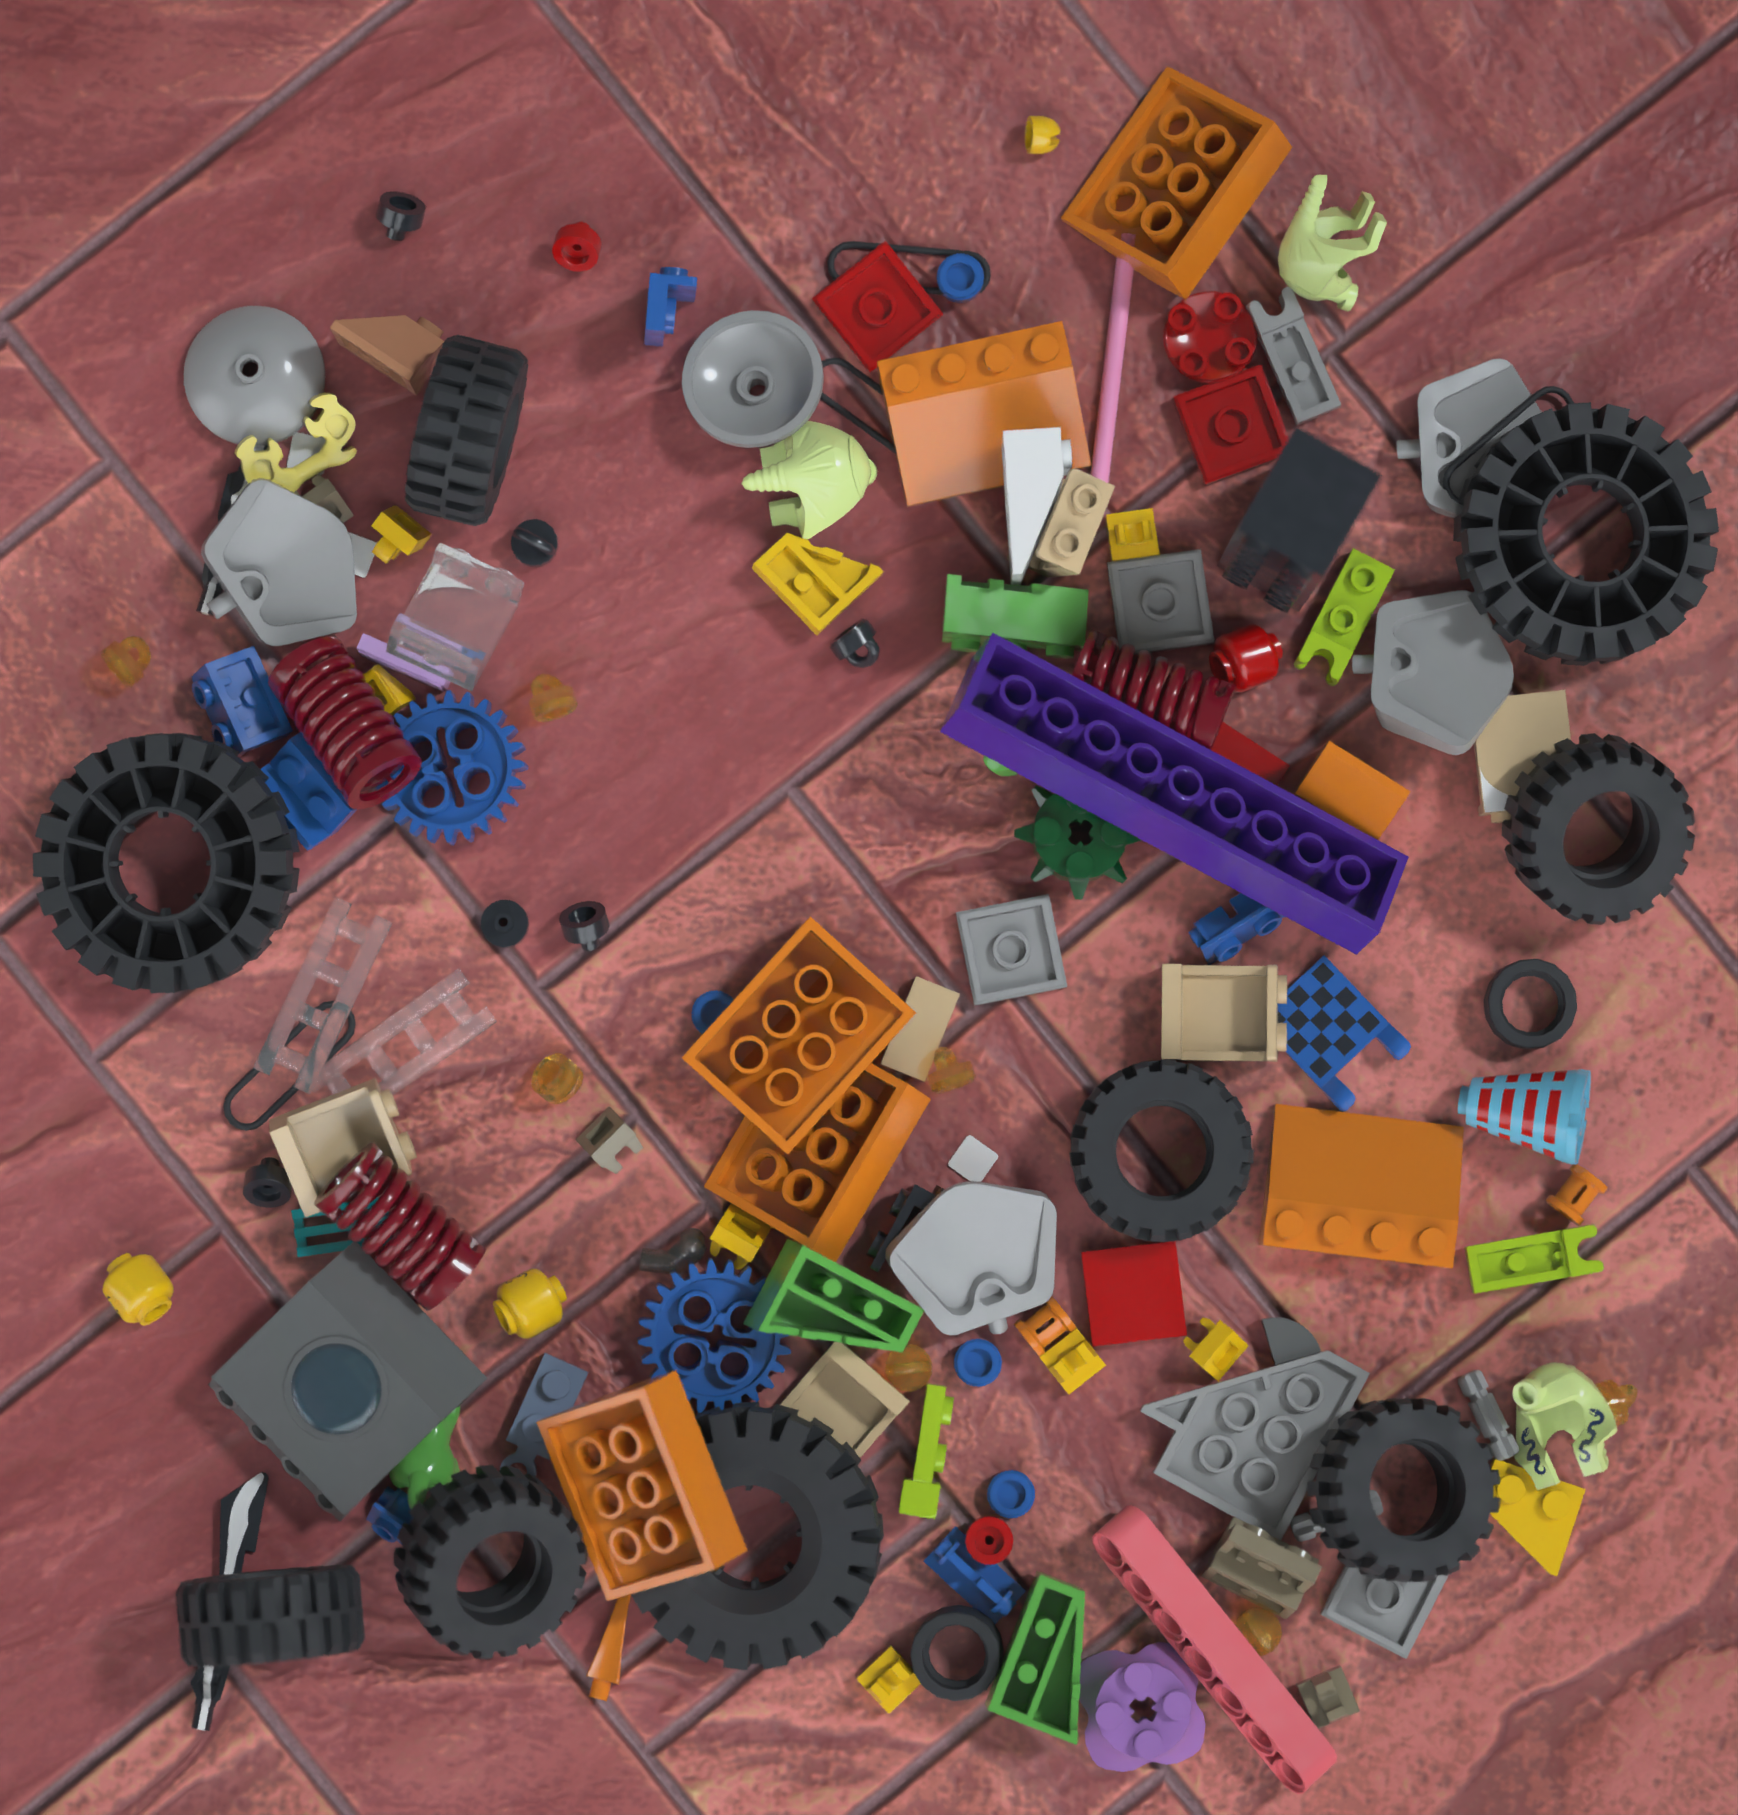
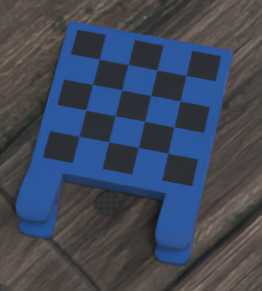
(1330, 1026)

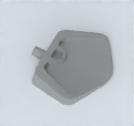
(1456, 416)
(282, 565)
(1436, 670)
(978, 1255)

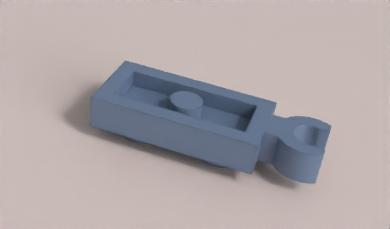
(550, 1392)

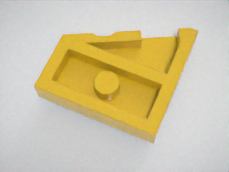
(814, 579)
(1536, 1518)

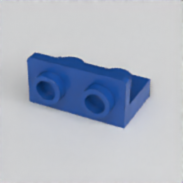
(664, 290)
(240, 701)
(308, 792)

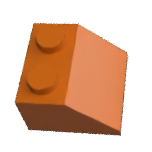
(1351, 790)

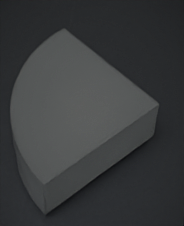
(1288, 1340)

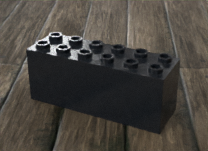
(1298, 521)

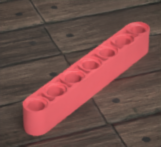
(1214, 1649)

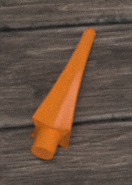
(607, 1661)

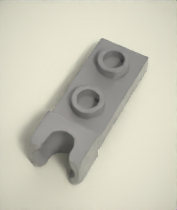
(1294, 359)

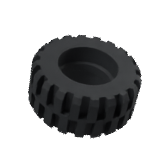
(466, 430)
(1639, 866)
(1225, 1136)
(1462, 1490)
(520, 1604)
(270, 1615)

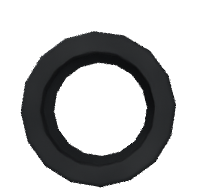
(1566, 1004)
(949, 1688)

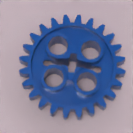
(488, 755)
(704, 1378)

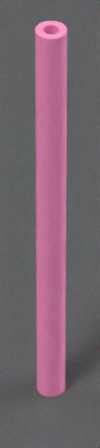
(1112, 366)

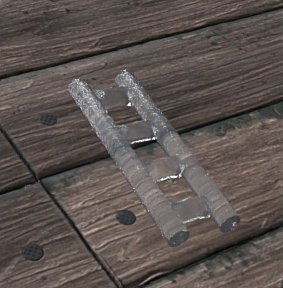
(409, 1020)
(329, 1023)

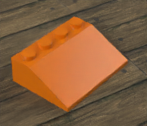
(1178, 181)
(959, 398)
(798, 1035)
(834, 1169)
(1362, 1186)
(642, 1486)

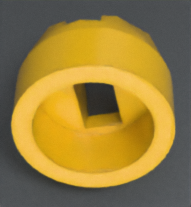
(1040, 135)

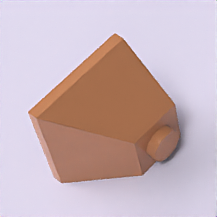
(393, 346)

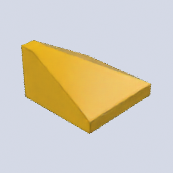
(388, 689)

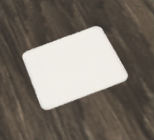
(303, 447)
(362, 554)
(973, 1159)

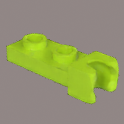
(1345, 614)
(1529, 1259)
(920, 1493)

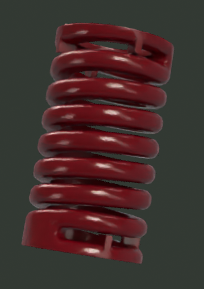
(1152, 697)
(326, 708)
(377, 1177)

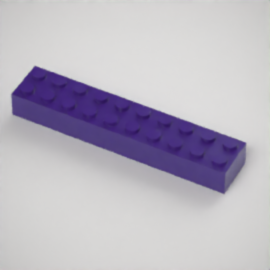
(1174, 794)

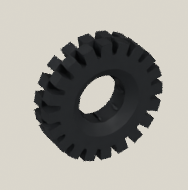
(1517, 575)
(246, 846)
(837, 1556)

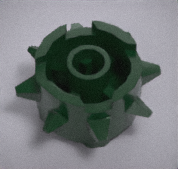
(1061, 857)

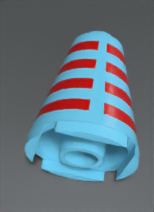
(1532, 1110)

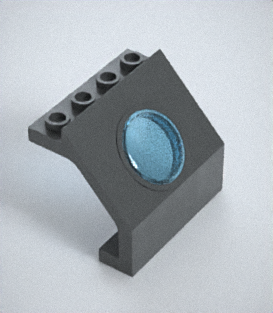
(346, 1380)

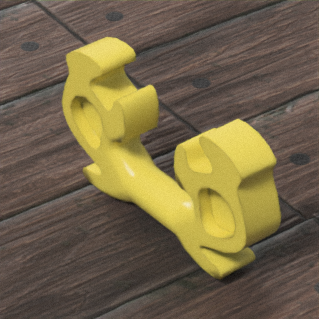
(333, 424)

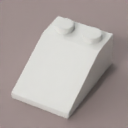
(1032, 481)

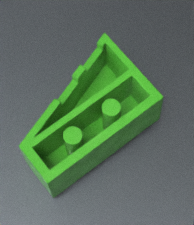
(1023, 615)
(828, 1302)
(1043, 1660)

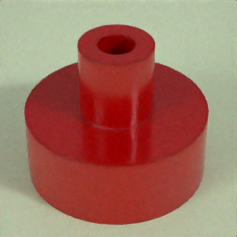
(576, 247)
(991, 1552)

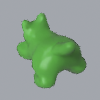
(428, 1462)

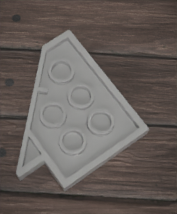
(1255, 1435)

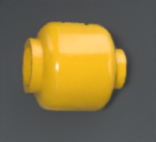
(138, 1288)
(529, 1303)

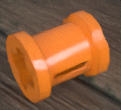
(1590, 1188)
(1058, 1327)

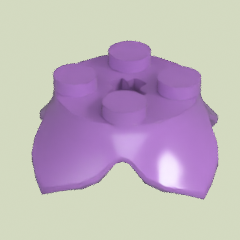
(1117, 1678)

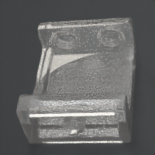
(456, 617)

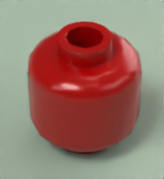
(1246, 657)

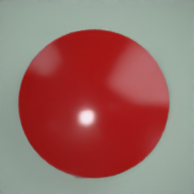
(1210, 337)

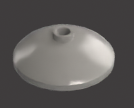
(749, 352)
(272, 399)

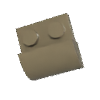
(1261, 1568)

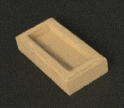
(915, 1044)

